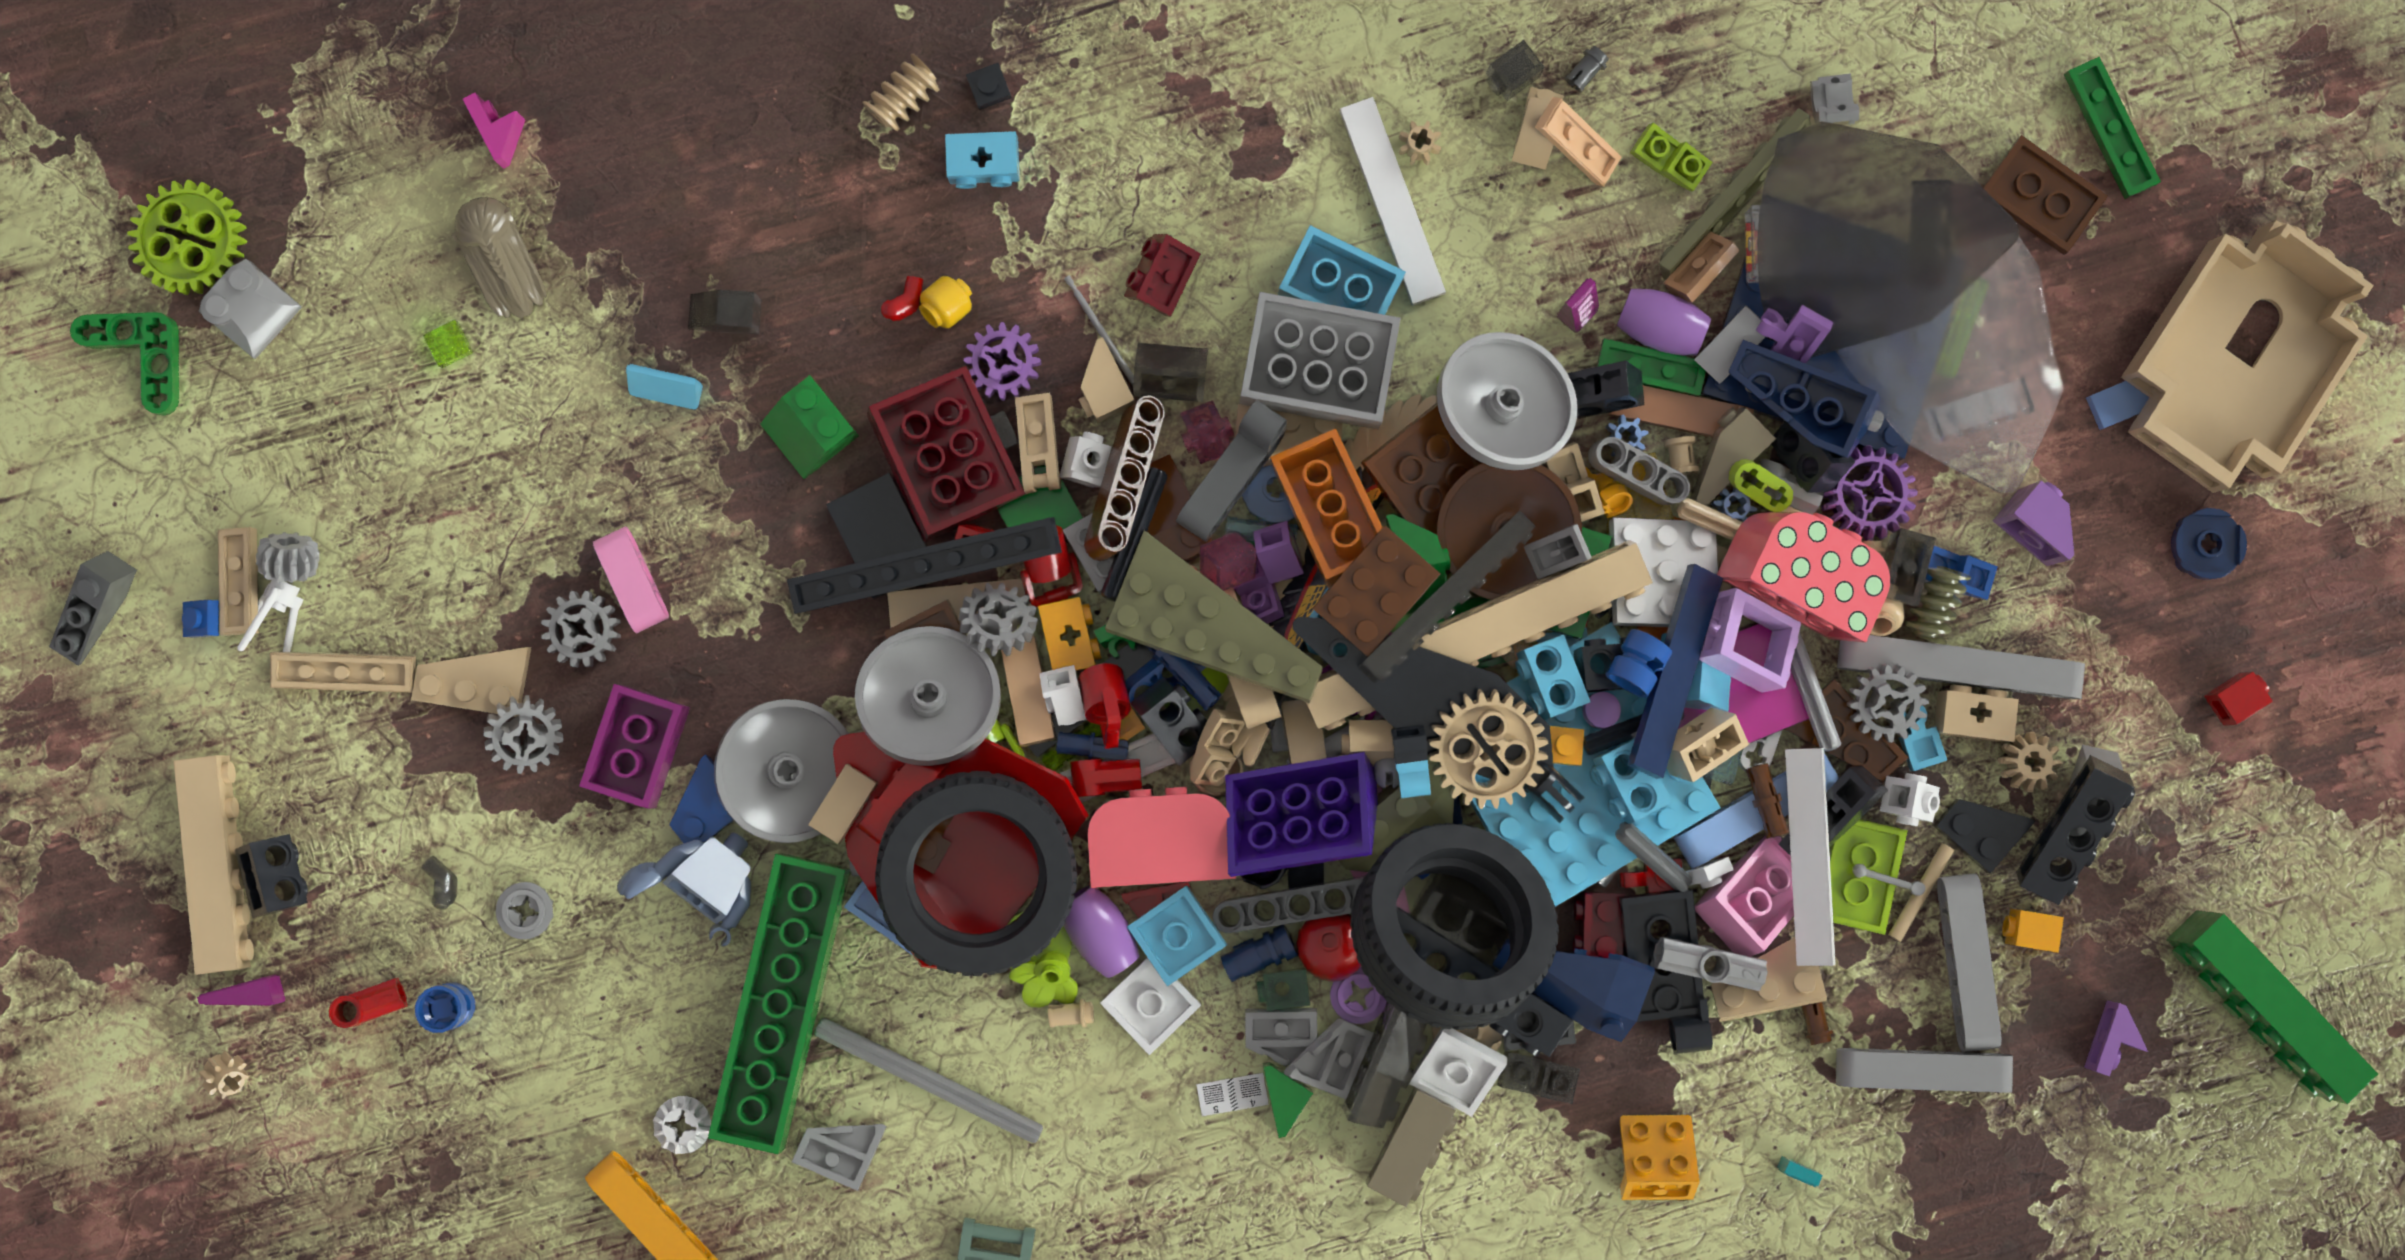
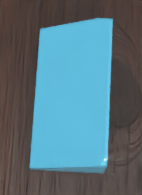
(663, 386)

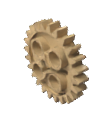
(1462, 768)

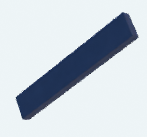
(1669, 695)

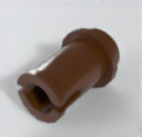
(1816, 1023)

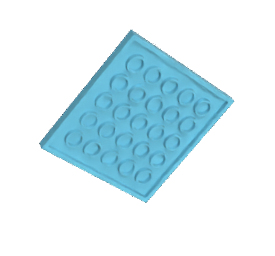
(1585, 844)

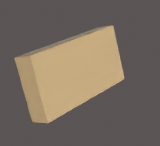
(843, 803)

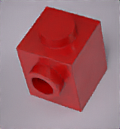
(2239, 698)

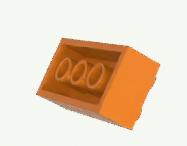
(1327, 502)

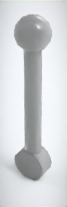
(1915, 887)

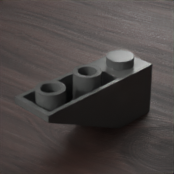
(91, 604)

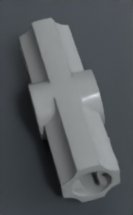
(1729, 967)

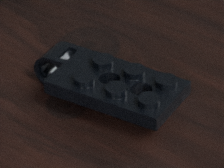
(1670, 993)

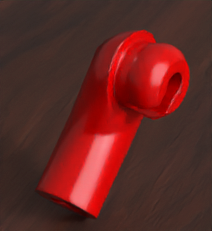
(905, 304)

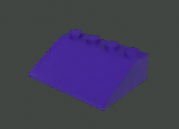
(1300, 814)

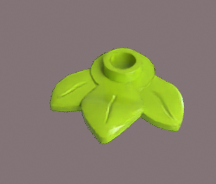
(1046, 980)

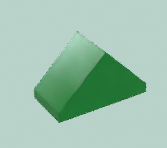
(1286, 1096)

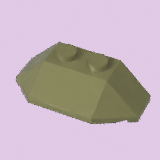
(1400, 816)

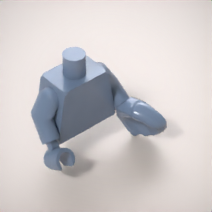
(702, 874)

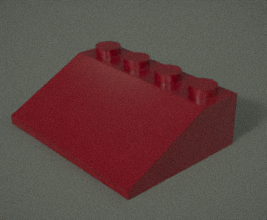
(945, 453)

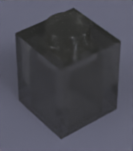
(1514, 71)

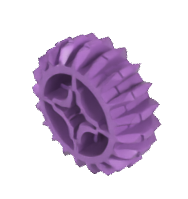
(1882, 496)

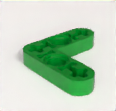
(142, 337)

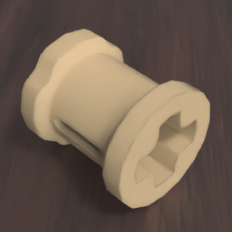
(1682, 454)

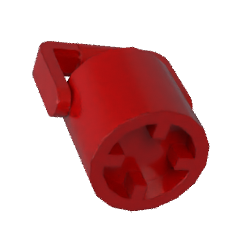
(1051, 569)
(1105, 700)

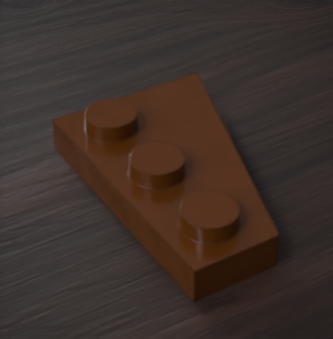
(1856, 748)

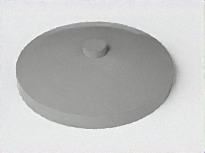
(1507, 401)
(927, 696)
(777, 768)

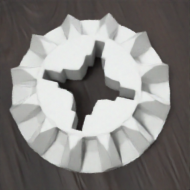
(695, 1115)

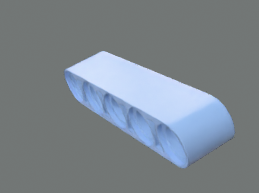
(1733, 823)

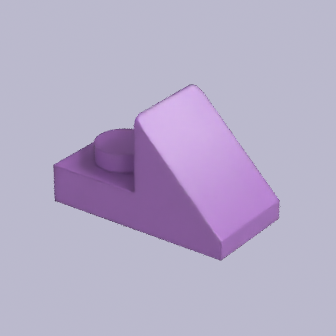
(2113, 1030)

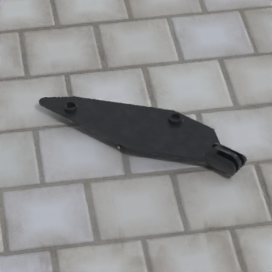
(1423, 689)

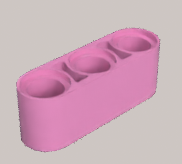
(630, 579)

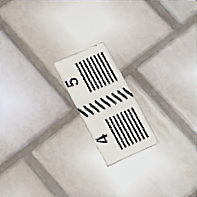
(1232, 1094)

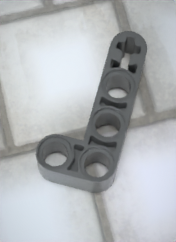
(1234, 471)

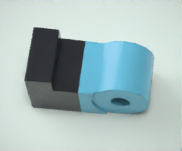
(1411, 761)

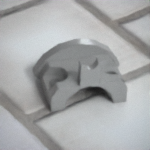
(1833, 99)

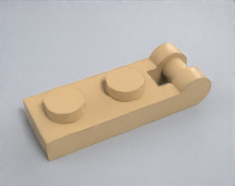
(1037, 442)

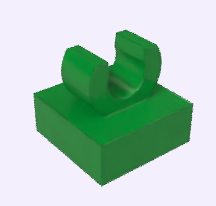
(1111, 641)

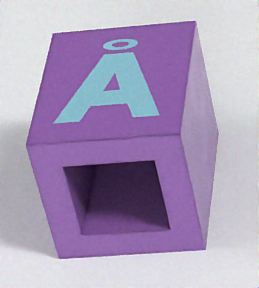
(1278, 552)

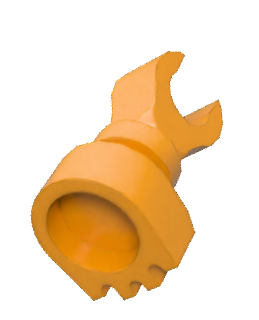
(1613, 496)

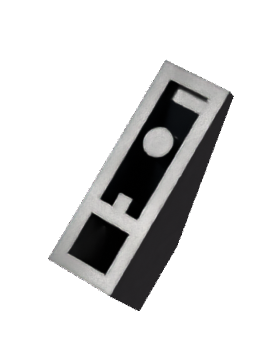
(1848, 802)

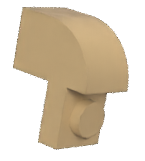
(1531, 145)
(1571, 470)

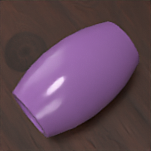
(1664, 322)
(1100, 932)

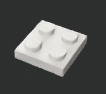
(1149, 1007)
(1458, 1070)

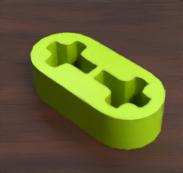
(1757, 492)

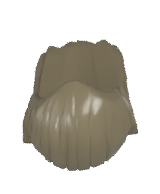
(498, 257)

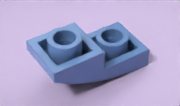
(2116, 404)

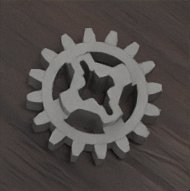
(997, 619)
(572, 640)
(1895, 716)
(510, 731)

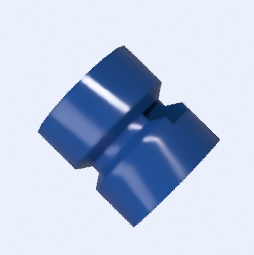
(1640, 660)
(444, 1007)

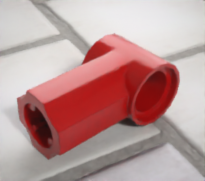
(1098, 777)
(369, 1003)

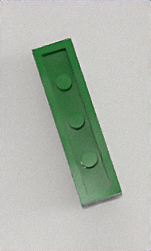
(2112, 127)

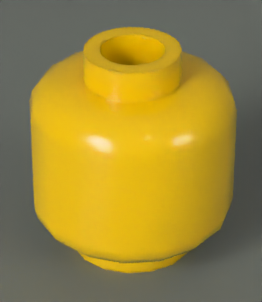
(945, 302)

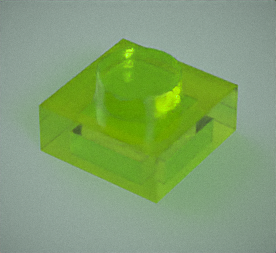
(448, 343)

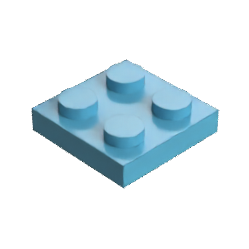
(1177, 935)

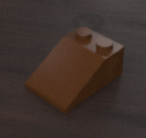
(1171, 502)

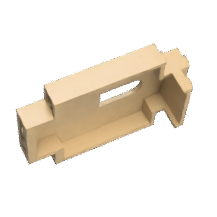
(2211, 407)

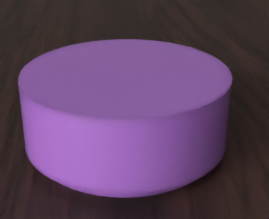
(1602, 710)

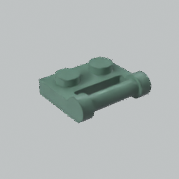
(971, 1229)

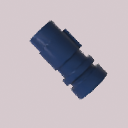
(1256, 955)

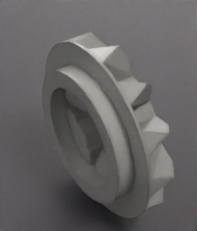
(512, 921)

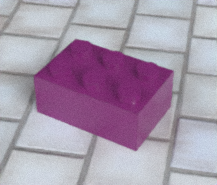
(634, 746)

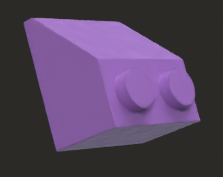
(2039, 522)

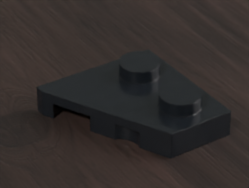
(1982, 831)

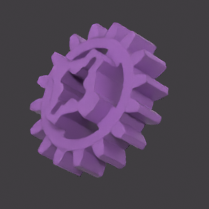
(1008, 346)

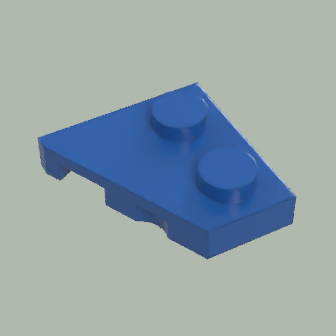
(700, 810)

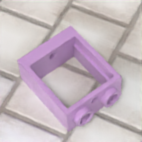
(1719, 644)

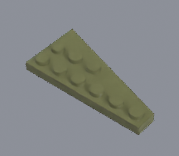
(1190, 617)

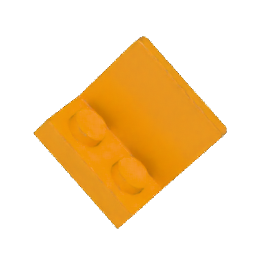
(1658, 1157)

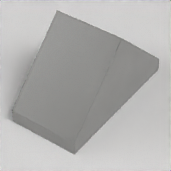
(1557, 551)

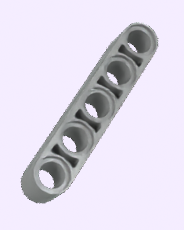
(1969, 962)
(1924, 1070)

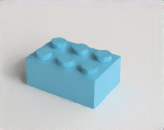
(1340, 275)

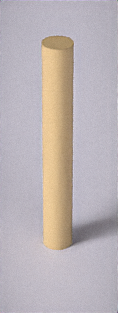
(1915, 902)

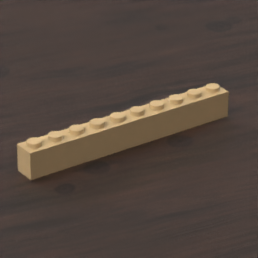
(1507, 620)

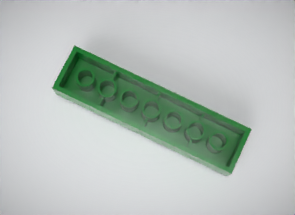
(779, 1003)

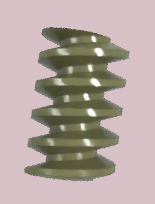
(1937, 603)

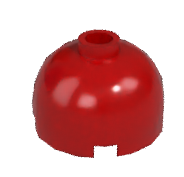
(1327, 948)

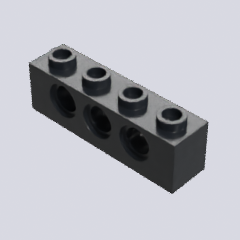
(2093, 781)

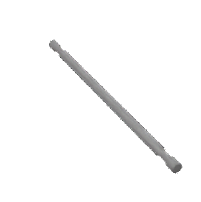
(1100, 330)

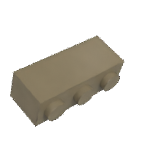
(1411, 1147)

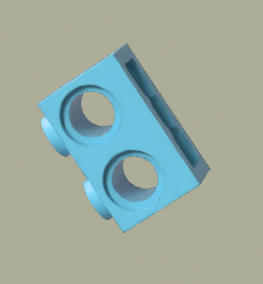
(1561, 674)
(1622, 786)

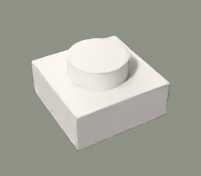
(1710, 872)

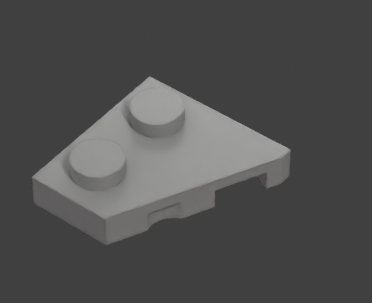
(840, 1152)

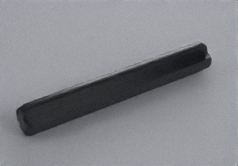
(1149, 499)

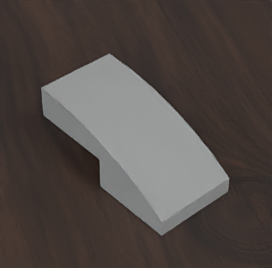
(1721, 351)

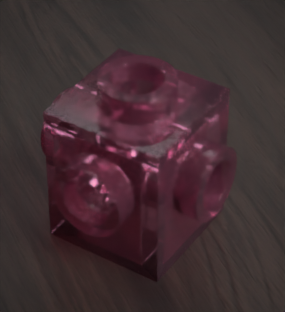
(1206, 432)
(1228, 561)

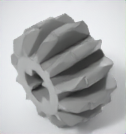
(287, 557)

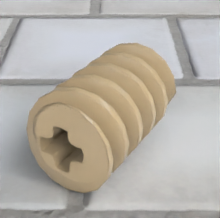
(902, 93)

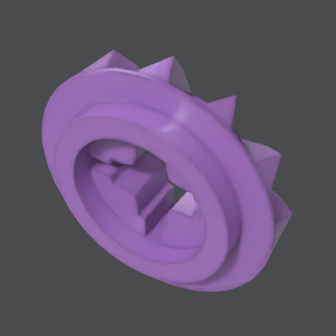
(1353, 1011)

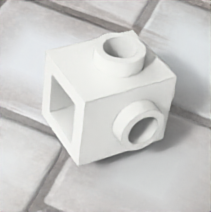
(1910, 799)

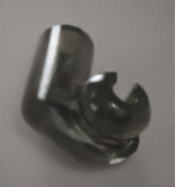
(444, 883)

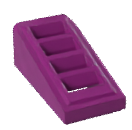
(1580, 306)
(258, 992)

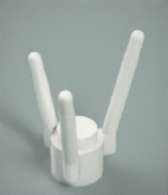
(279, 597)

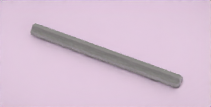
(928, 1080)

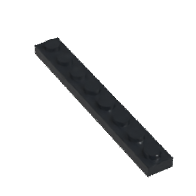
(925, 565)

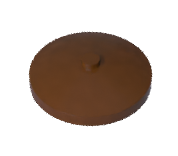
(1486, 501)

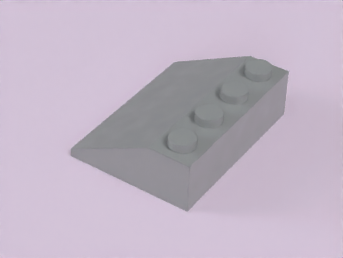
(1320, 360)

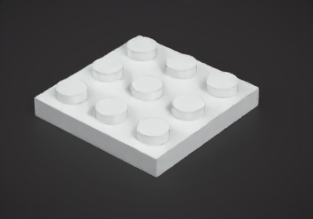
(1666, 551)

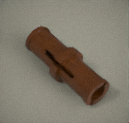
(1767, 800)

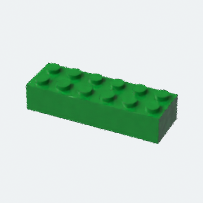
(2271, 1007)

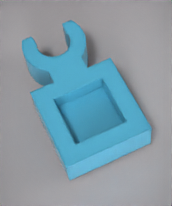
(1922, 746)

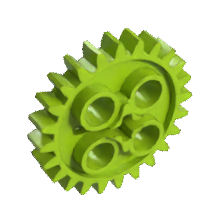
(197, 207)

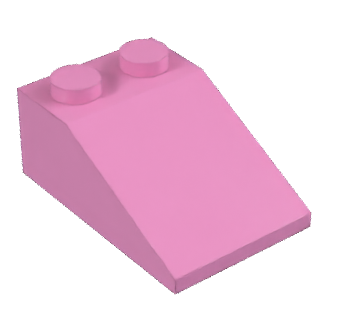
(1752, 899)

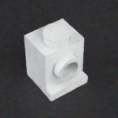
(1075, 463)
(1063, 695)

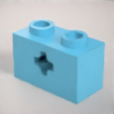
(966, 150)

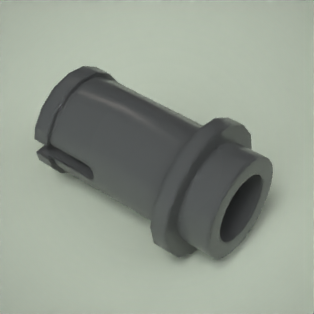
(1587, 68)

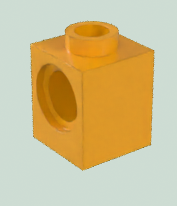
(2033, 930)

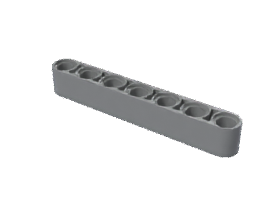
(1966, 666)

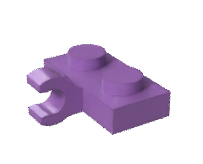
(1799, 337)

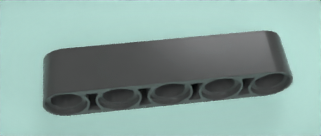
(1283, 907)

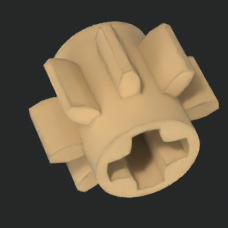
(1410, 139)
(224, 1074)

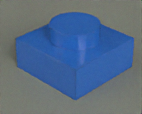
(200, 618)

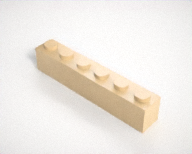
(210, 864)

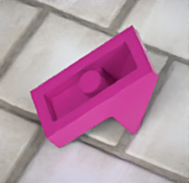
(498, 134)

